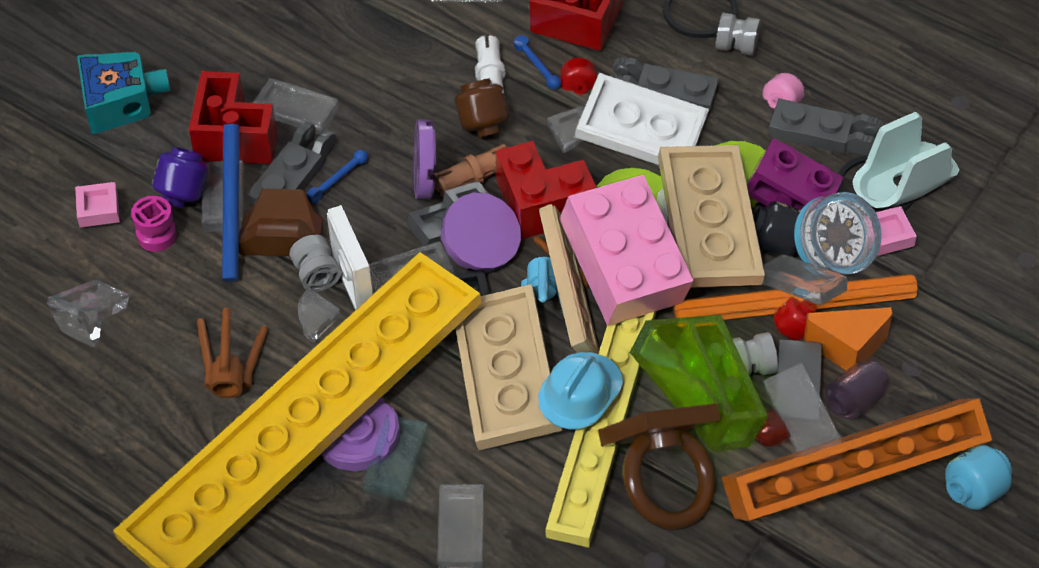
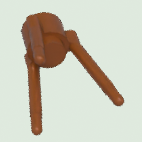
(227, 374)

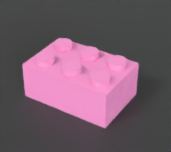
(625, 249)

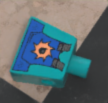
(117, 89)

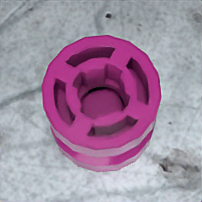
(154, 223)

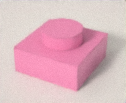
(97, 204)
(895, 230)

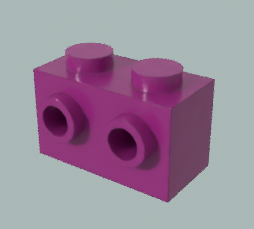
(790, 177)

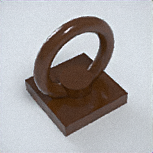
(660, 432)

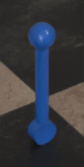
(521, 43)
(315, 194)

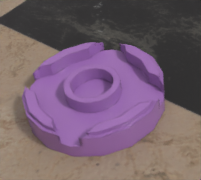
(424, 159)
(480, 232)
(355, 446)

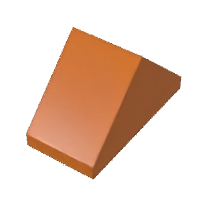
(848, 334)

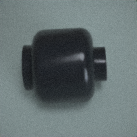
(776, 228)

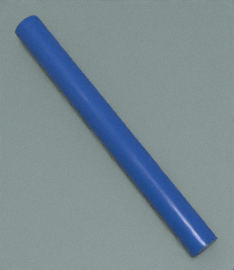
(230, 238)

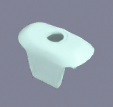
(901, 152)

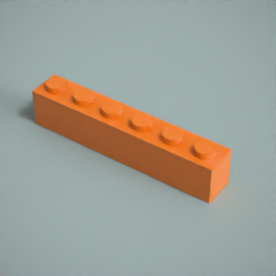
(856, 459)

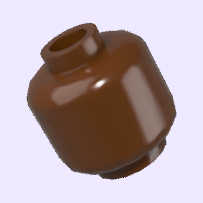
(482, 107)

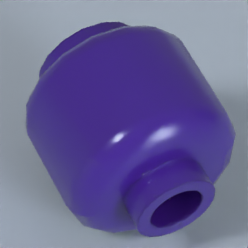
(180, 176)

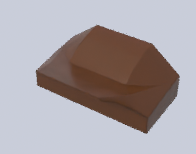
(278, 222)

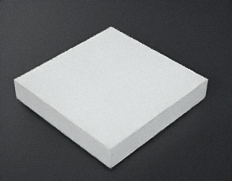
(349, 257)

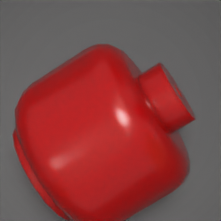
(578, 75)
(792, 317)

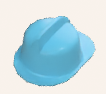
(579, 390)

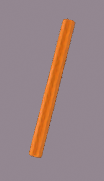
(768, 301)

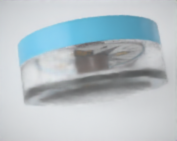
(838, 233)

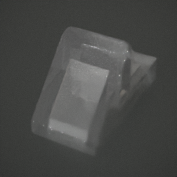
(84, 307)

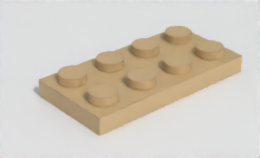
(711, 214)
(505, 368)

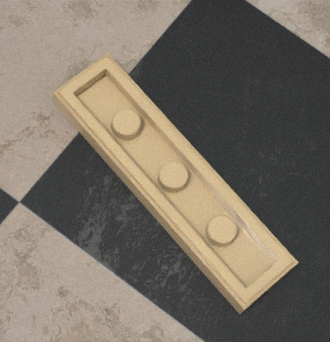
(568, 283)

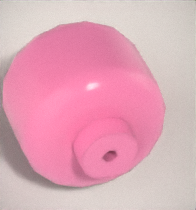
(784, 87)

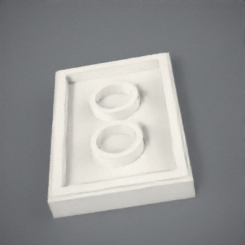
(638, 119)

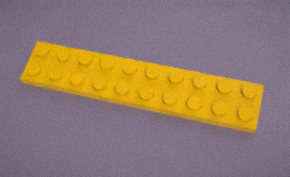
(298, 417)

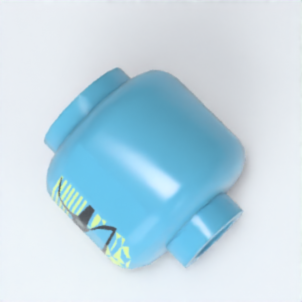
(979, 475)

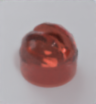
(773, 430)

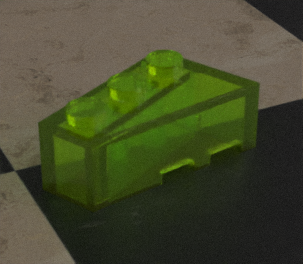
(700, 365)

